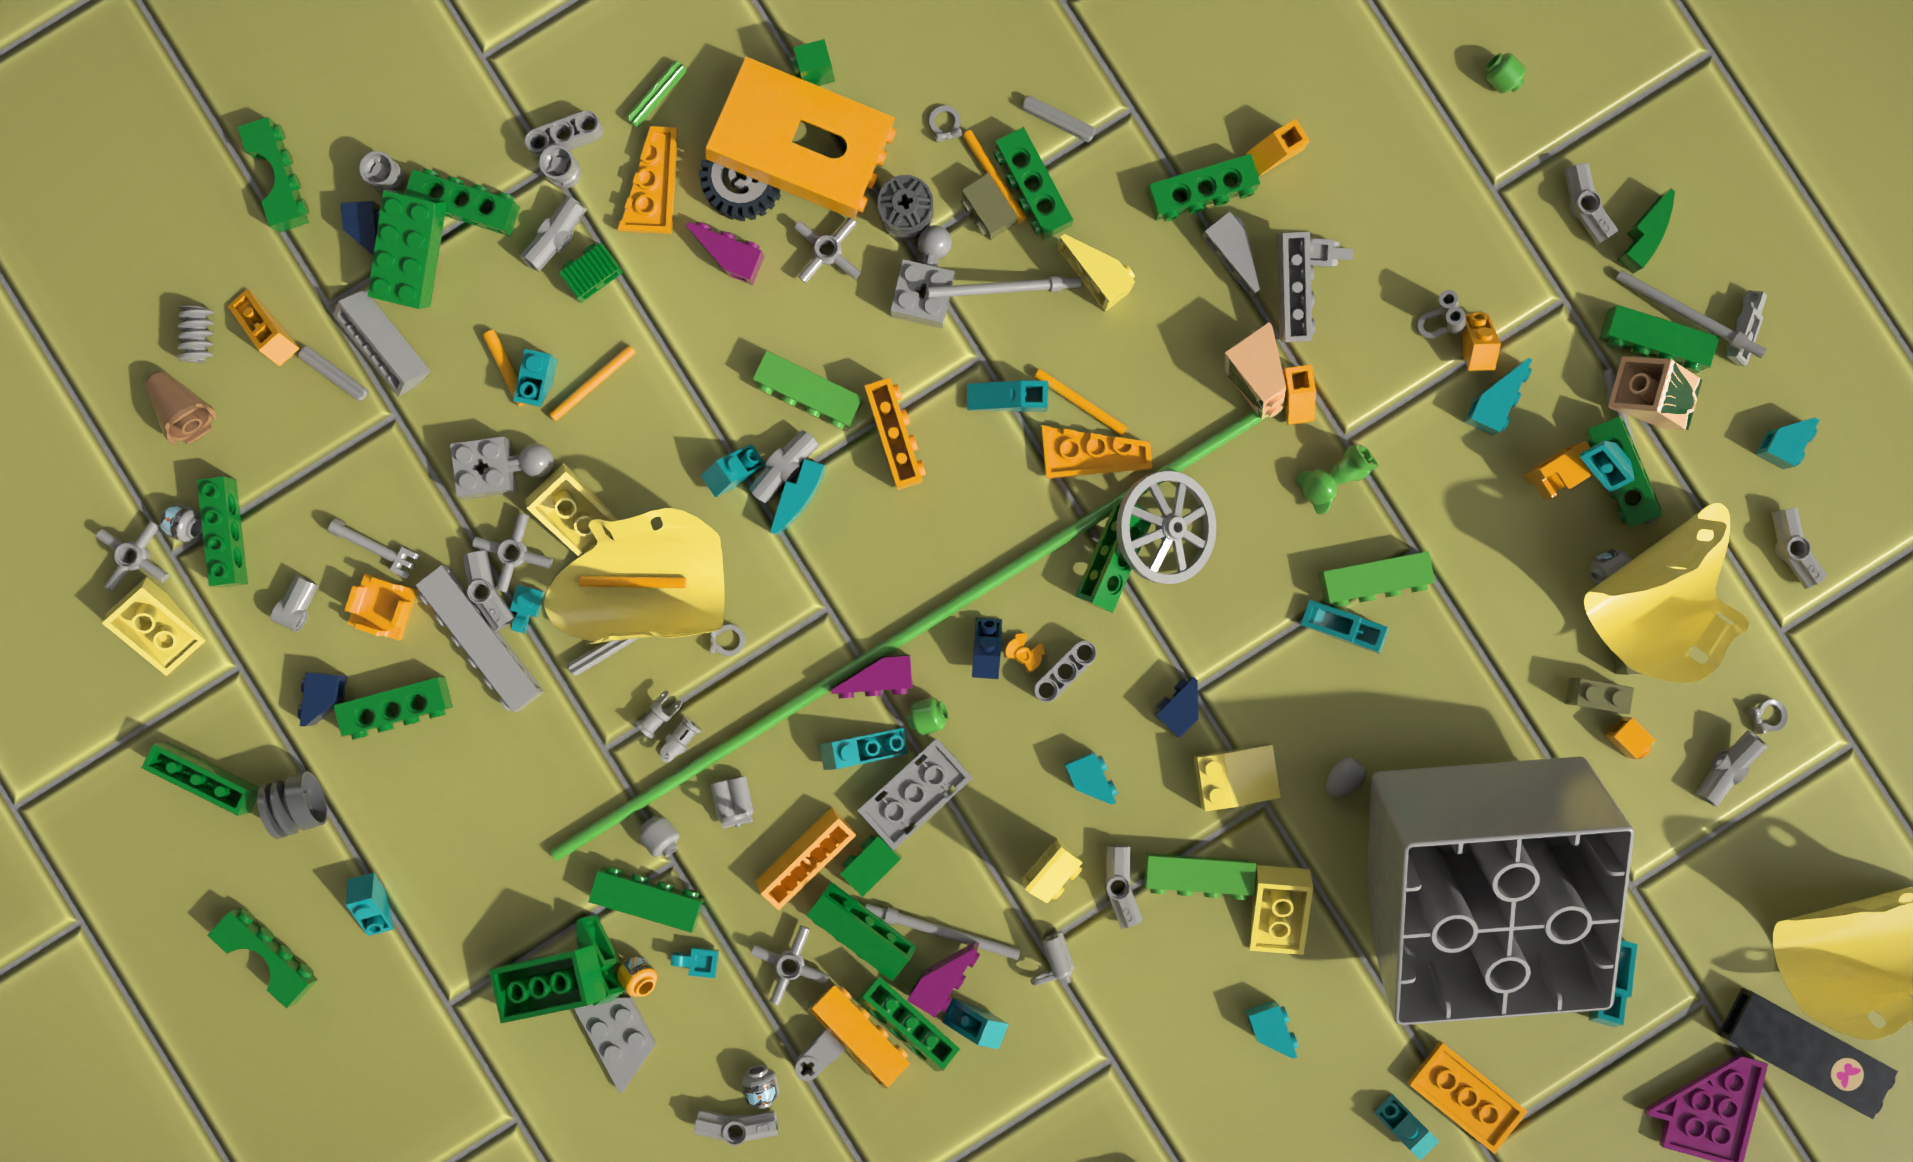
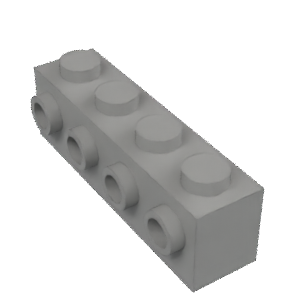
(1295, 286)

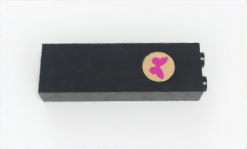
(1808, 1053)

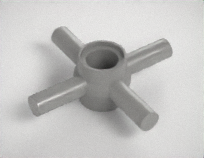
(835, 257)
(123, 551)
(502, 551)
(785, 975)

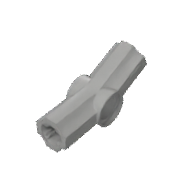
(1582, 188)
(554, 234)
(783, 466)
(1802, 563)
(492, 606)
(1730, 767)
(1124, 902)
(754, 1126)

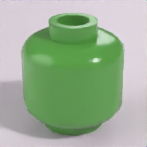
(1505, 73)
(927, 716)

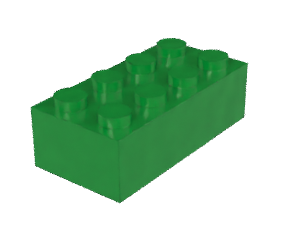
(406, 249)
(548, 984)

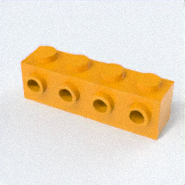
(894, 435)
(859, 1036)

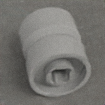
(560, 166)
(382, 172)

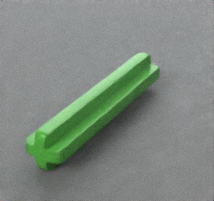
(656, 93)

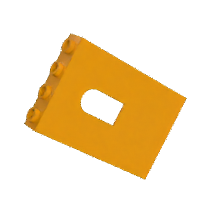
(759, 129)

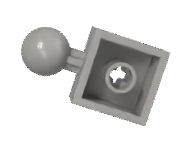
(913, 277)
(500, 475)

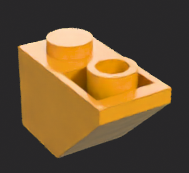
(1279, 147)
(1480, 342)
(1299, 394)

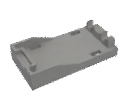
(915, 794)

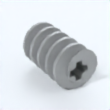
(194, 334)

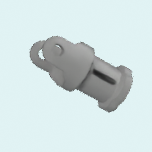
(657, 715)
(675, 743)

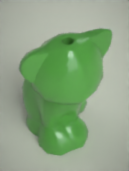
(1321, 487)

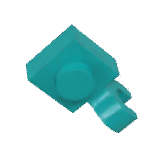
(526, 604)
(701, 961)

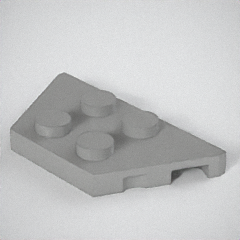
(618, 1036)

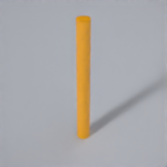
(989, 168)
(592, 382)
(1081, 402)
(632, 582)

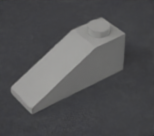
(1231, 245)

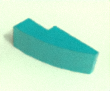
(797, 496)
(1345, 626)
(1624, 984)

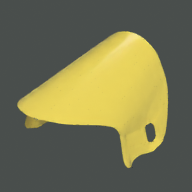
(677, 550)
(1669, 602)
(1851, 963)

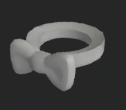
(940, 136)
(715, 647)
(1756, 712)

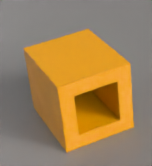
(1630, 738)

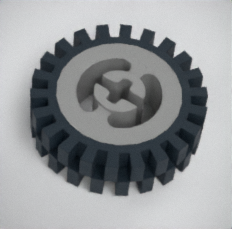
(754, 200)

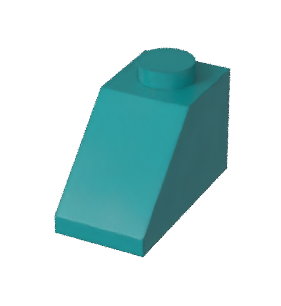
(1609, 465)
(975, 1024)

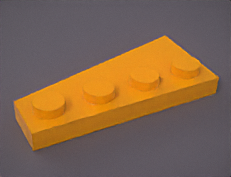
(653, 189)
(1081, 454)

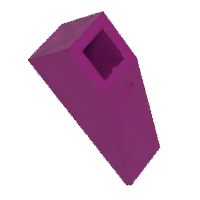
(735, 258)
(885, 674)
(938, 981)

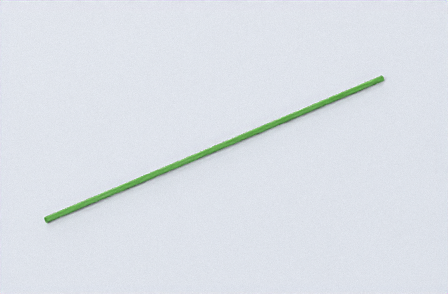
(888, 646)

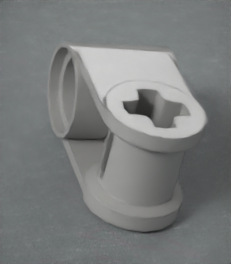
(821, 1053)

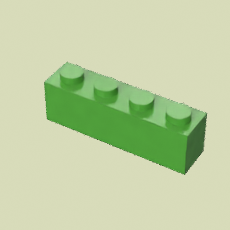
(808, 390)
(1375, 578)
(1199, 874)

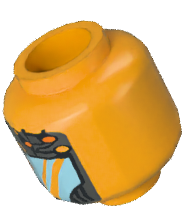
(637, 976)

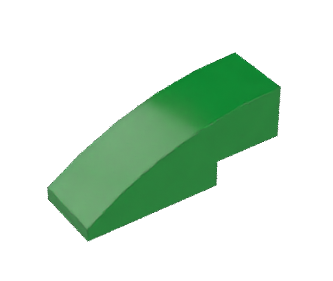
(1648, 232)
(590, 932)

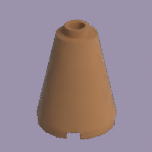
(178, 409)

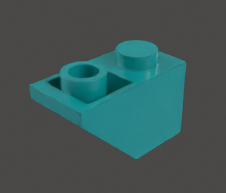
(535, 377)
(1786, 444)
(733, 470)
(1088, 777)
(369, 904)
(1270, 1028)
(1406, 1127)

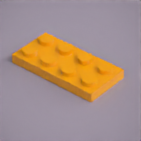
(1467, 1097)

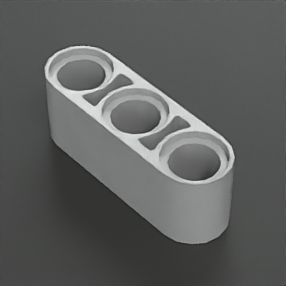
(574, 123)
(1075, 663)

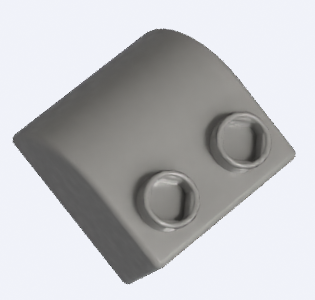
(1496, 889)

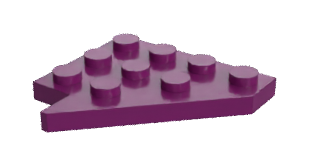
(1713, 1112)

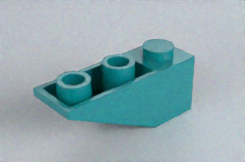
(1008, 396)
(1491, 407)
(863, 749)

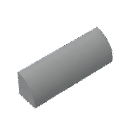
(380, 342)

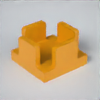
(1560, 471)
(380, 606)

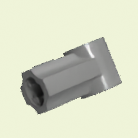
(292, 610)

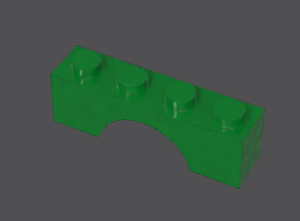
(284, 204)
(287, 975)

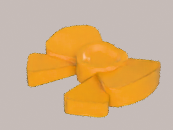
(1017, 651)

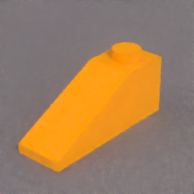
(263, 328)

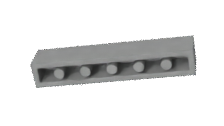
(485, 647)

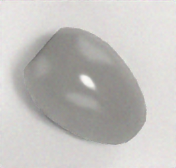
(1345, 778)

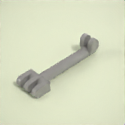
(338, 529)

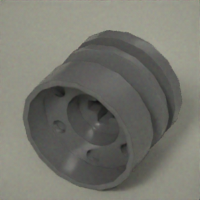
(901, 222)
(292, 805)

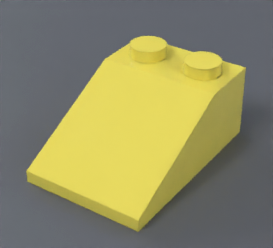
(1099, 272)
(567, 508)
(154, 626)
(1236, 777)
(1051, 872)
(1280, 909)

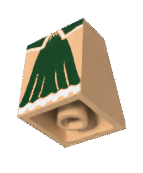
(1257, 371)
(1655, 392)

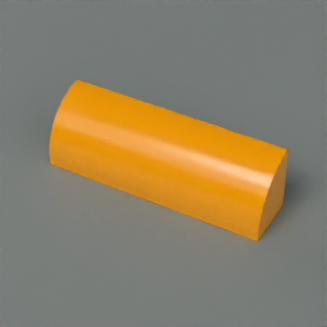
(805, 858)

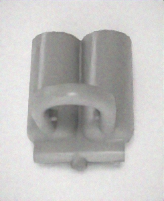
(1450, 309)
(732, 802)
(1059, 960)

